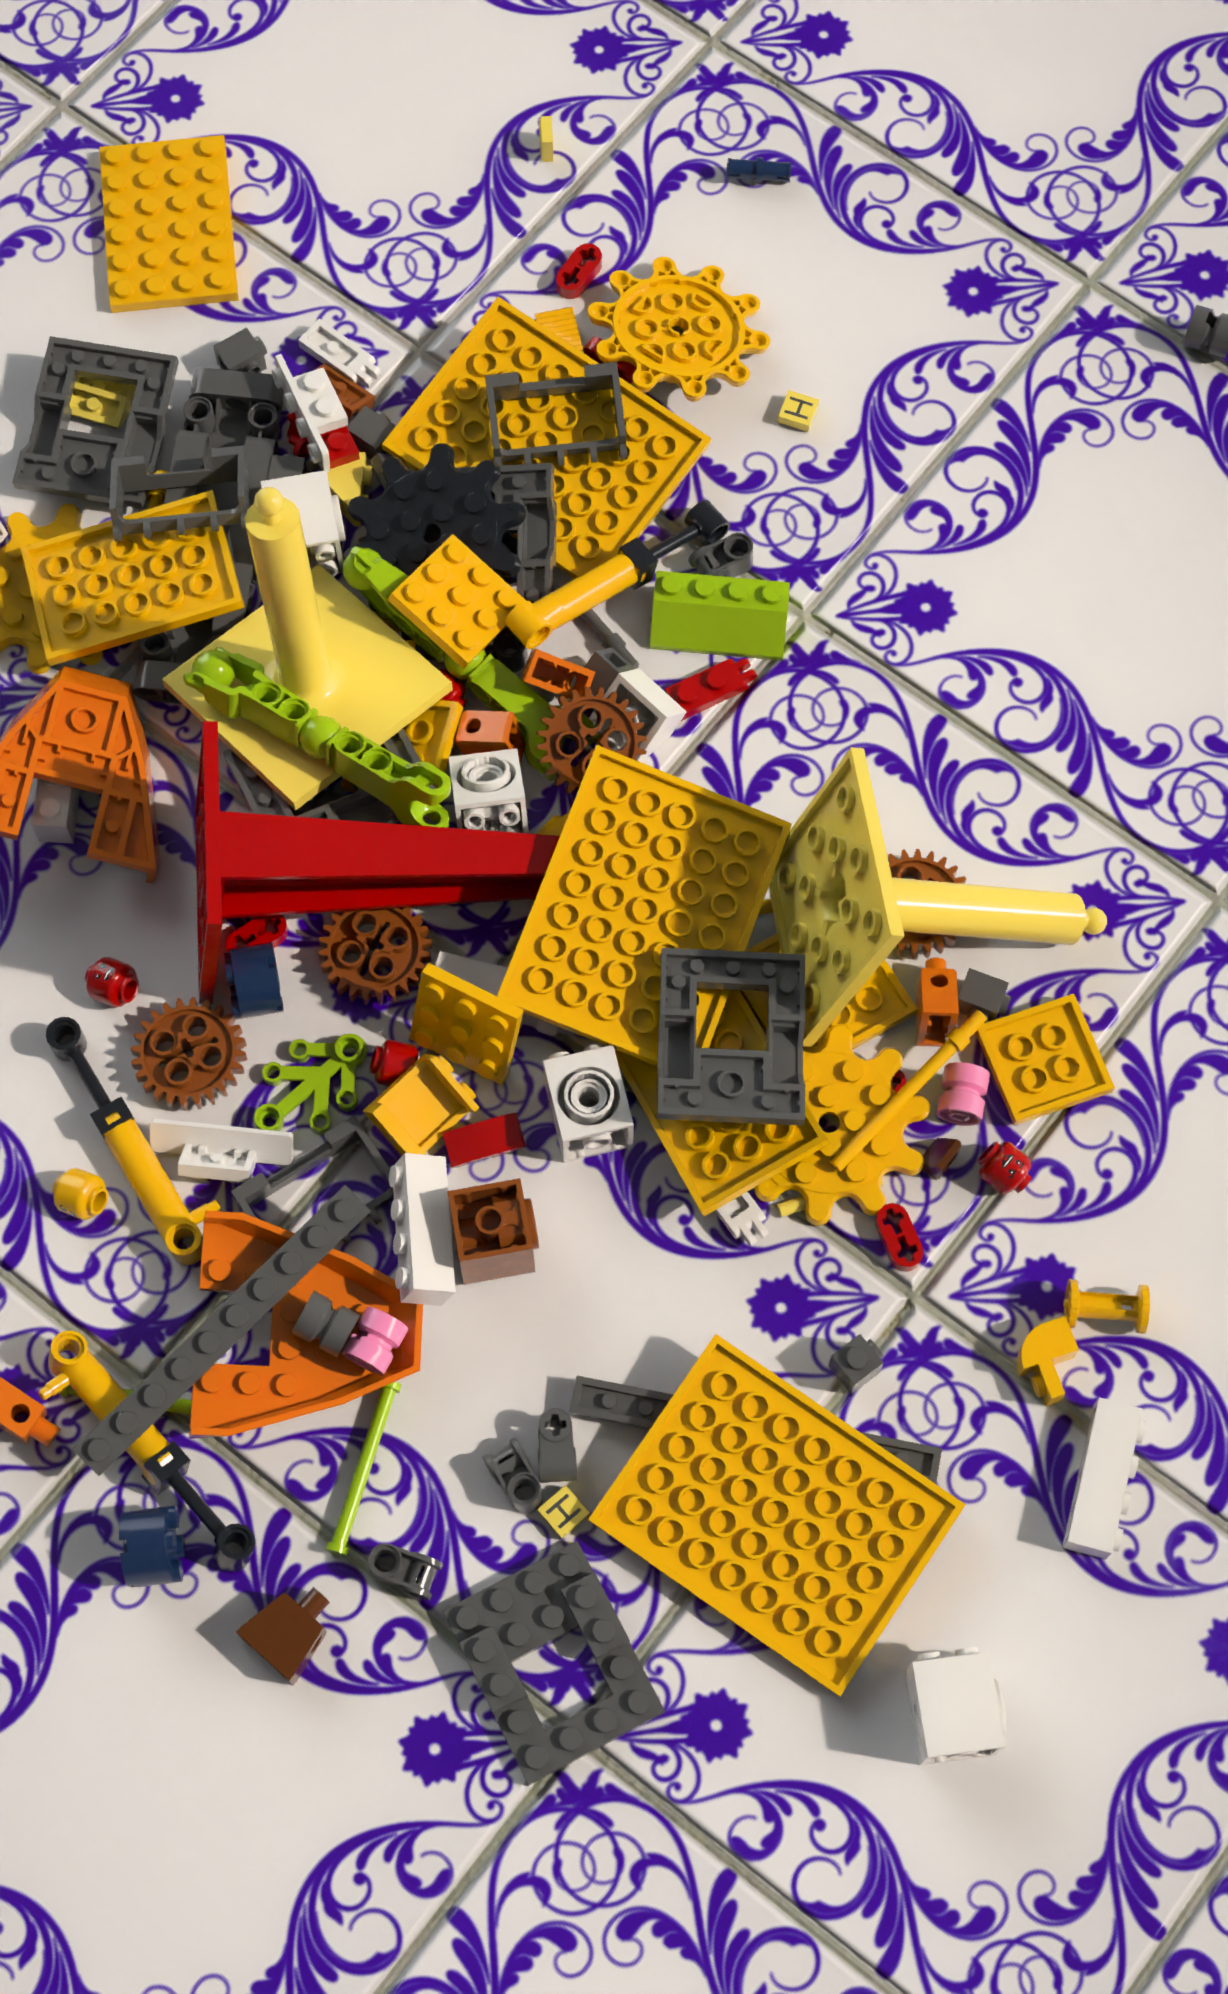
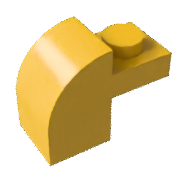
(1040, 1351)

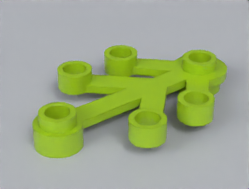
(314, 1080)

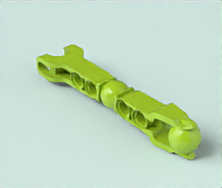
(484, 675)
(291, 719)

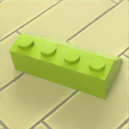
(719, 615)

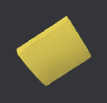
(102, 401)

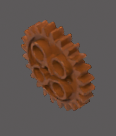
(568, 722)
(923, 869)
(403, 960)
(176, 1026)

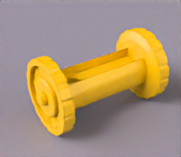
(1107, 1306)

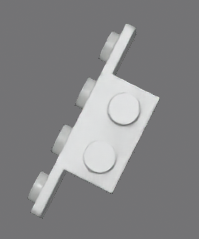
(314, 405)
(220, 1150)

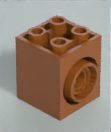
(493, 1231)

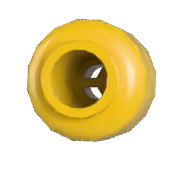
(80, 1194)

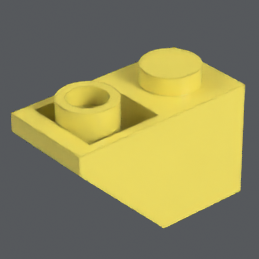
(350, 482)

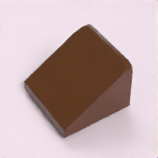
(940, 1156)

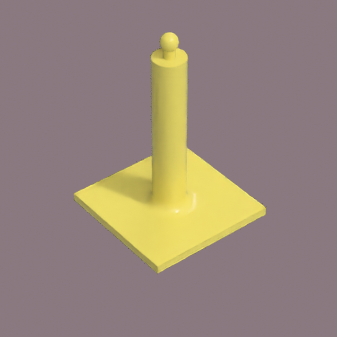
(317, 646)
(849, 913)

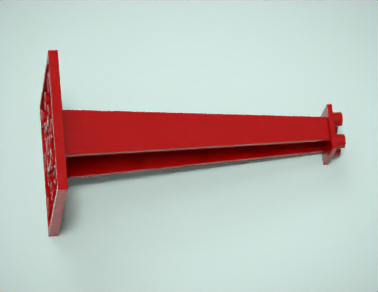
(331, 865)

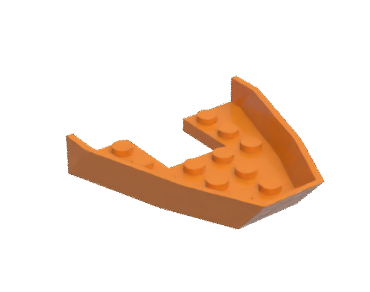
(90, 738)
(299, 1373)

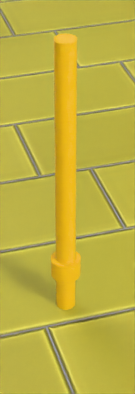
(955, 1042)

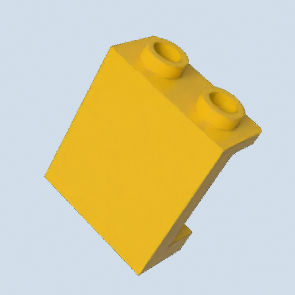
(421, 1105)

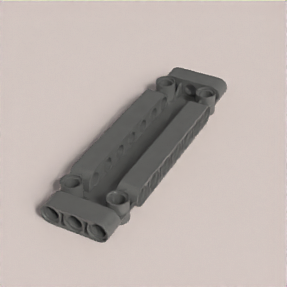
(232, 412)

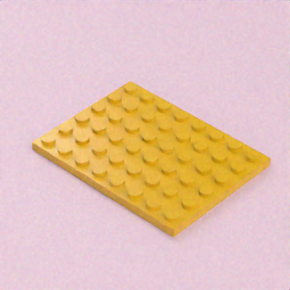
(596, 502)
(635, 873)
(777, 1514)

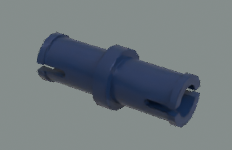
(758, 170)

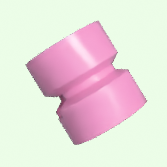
(963, 1091)
(375, 1340)

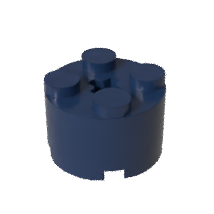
(255, 980)
(151, 1546)

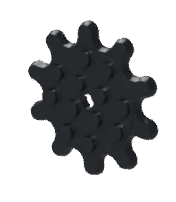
(440, 499)

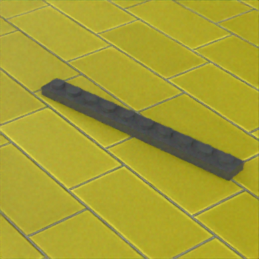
(221, 1330)
(642, 1407)

